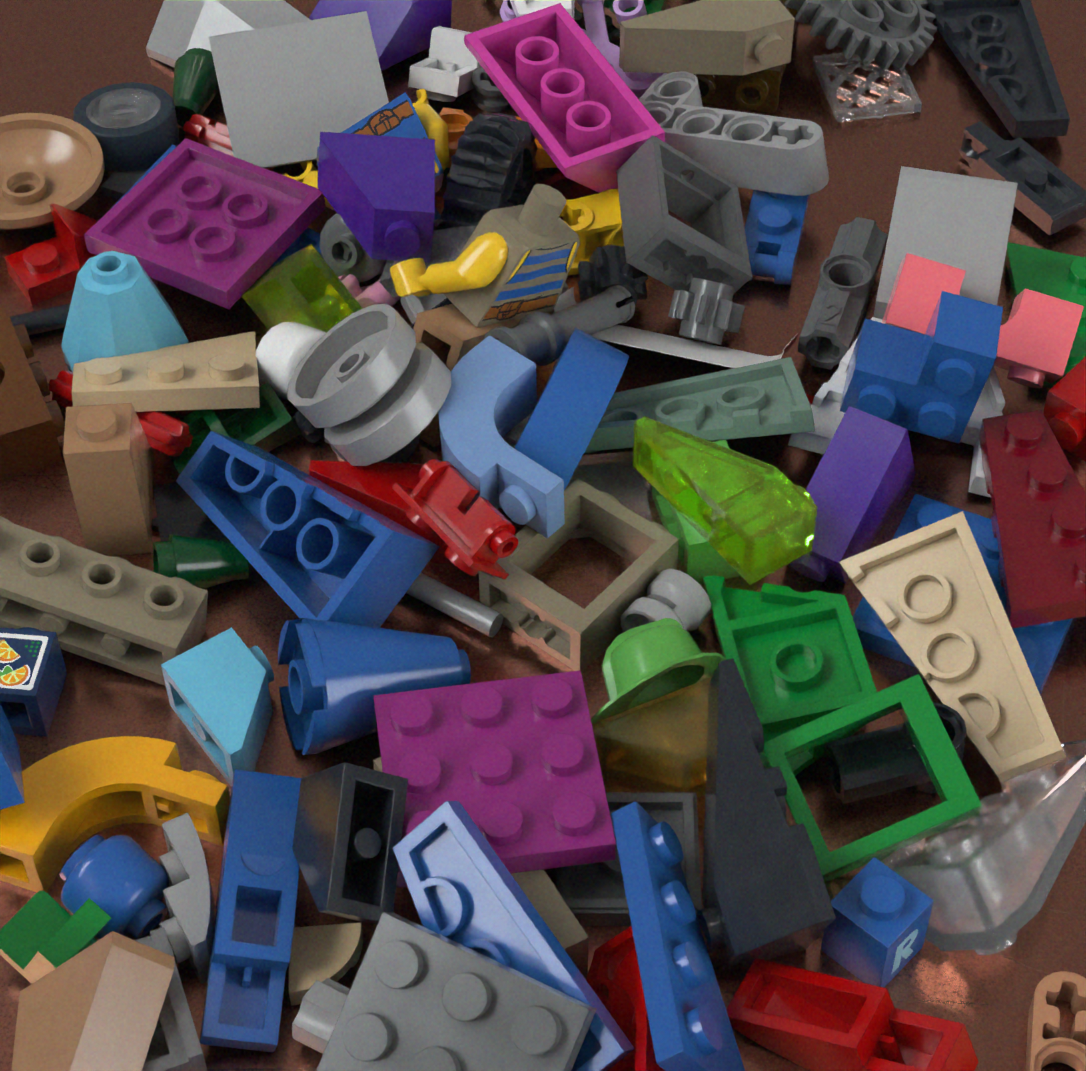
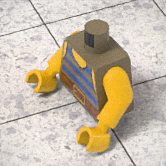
(507, 266)

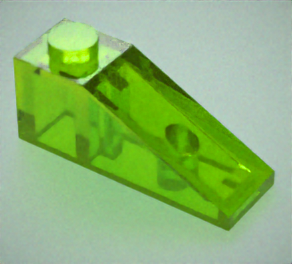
(729, 498)

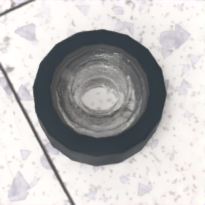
(131, 124)

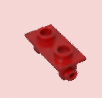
(472, 537)

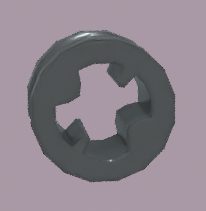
(486, 93)

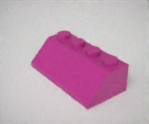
(565, 94)

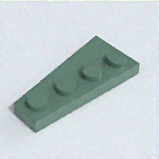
(713, 406)

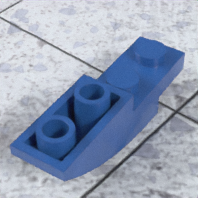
(253, 914)

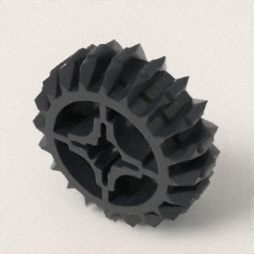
(489, 169)

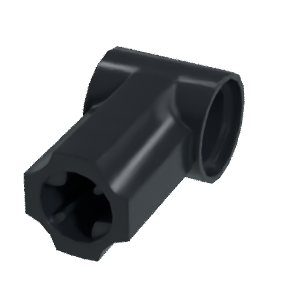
(885, 760)

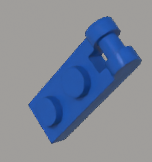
(775, 234)

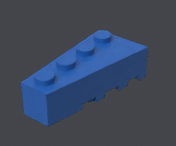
(304, 537)

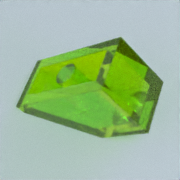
(301, 291)

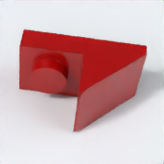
(52, 265)

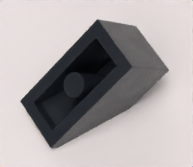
(347, 839)

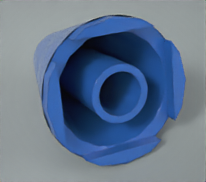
(343, 665)

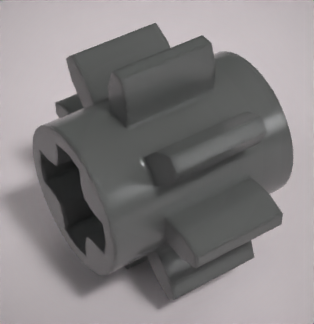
(706, 311)

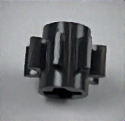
(609, 268)

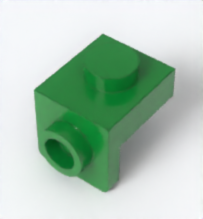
(46, 935)

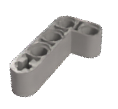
(739, 146)

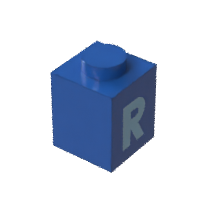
(877, 924)

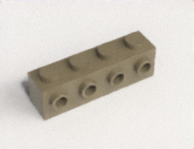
(97, 602)

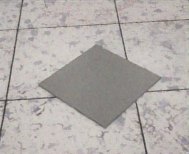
(294, 83)

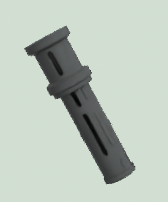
(544, 336)

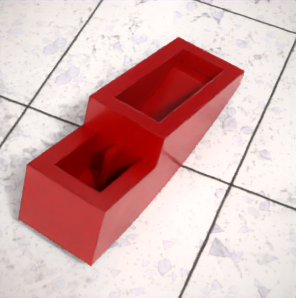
(842, 1024)

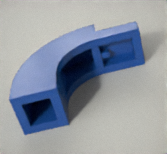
(572, 404)

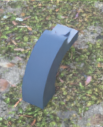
(486, 399)

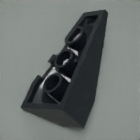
(758, 873)

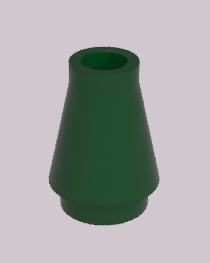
(194, 83)
(199, 561)

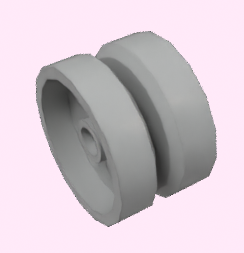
(370, 385)

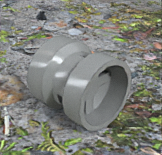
(669, 596)

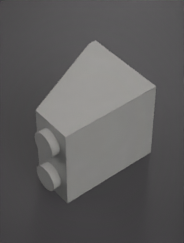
(952, 222)

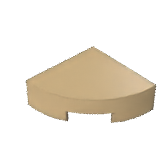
(322, 954)

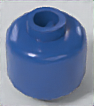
(120, 881)

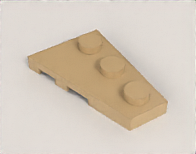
(174, 378)

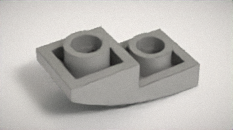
(188, 896)

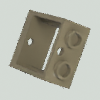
(552, 620)

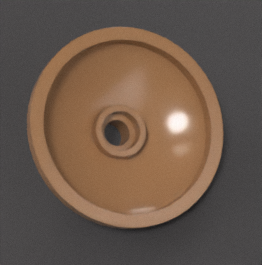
(42, 164)

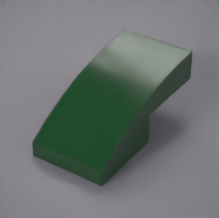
(261, 427)

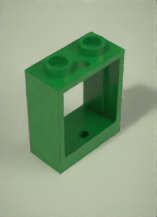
(934, 748)

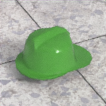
(651, 664)

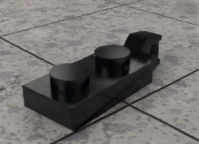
(1042, 189)

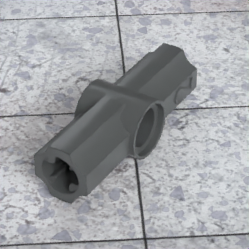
(842, 293)

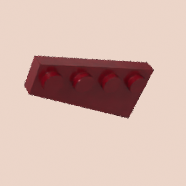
(1035, 519)

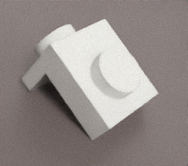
(447, 69)

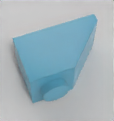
(223, 699)

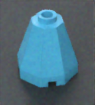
(117, 312)

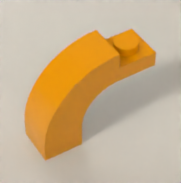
(98, 788)

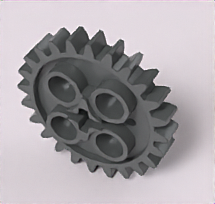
(872, 29)

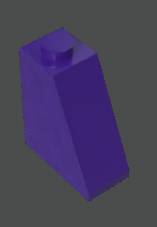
(381, 191)
(855, 491)

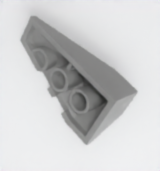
(190, 23)

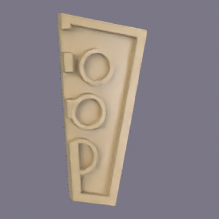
(954, 630)

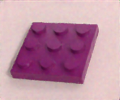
(207, 222)
(514, 759)

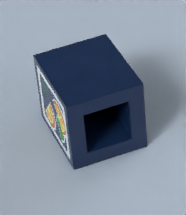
(30, 678)

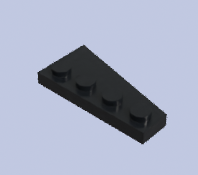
(1007, 61)

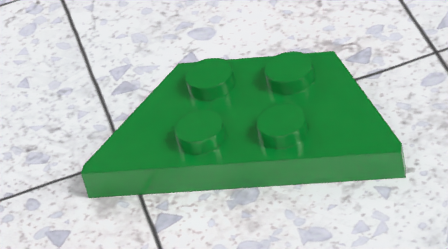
(792, 654)

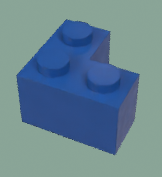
(926, 378)

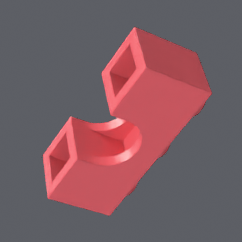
(1031, 342)

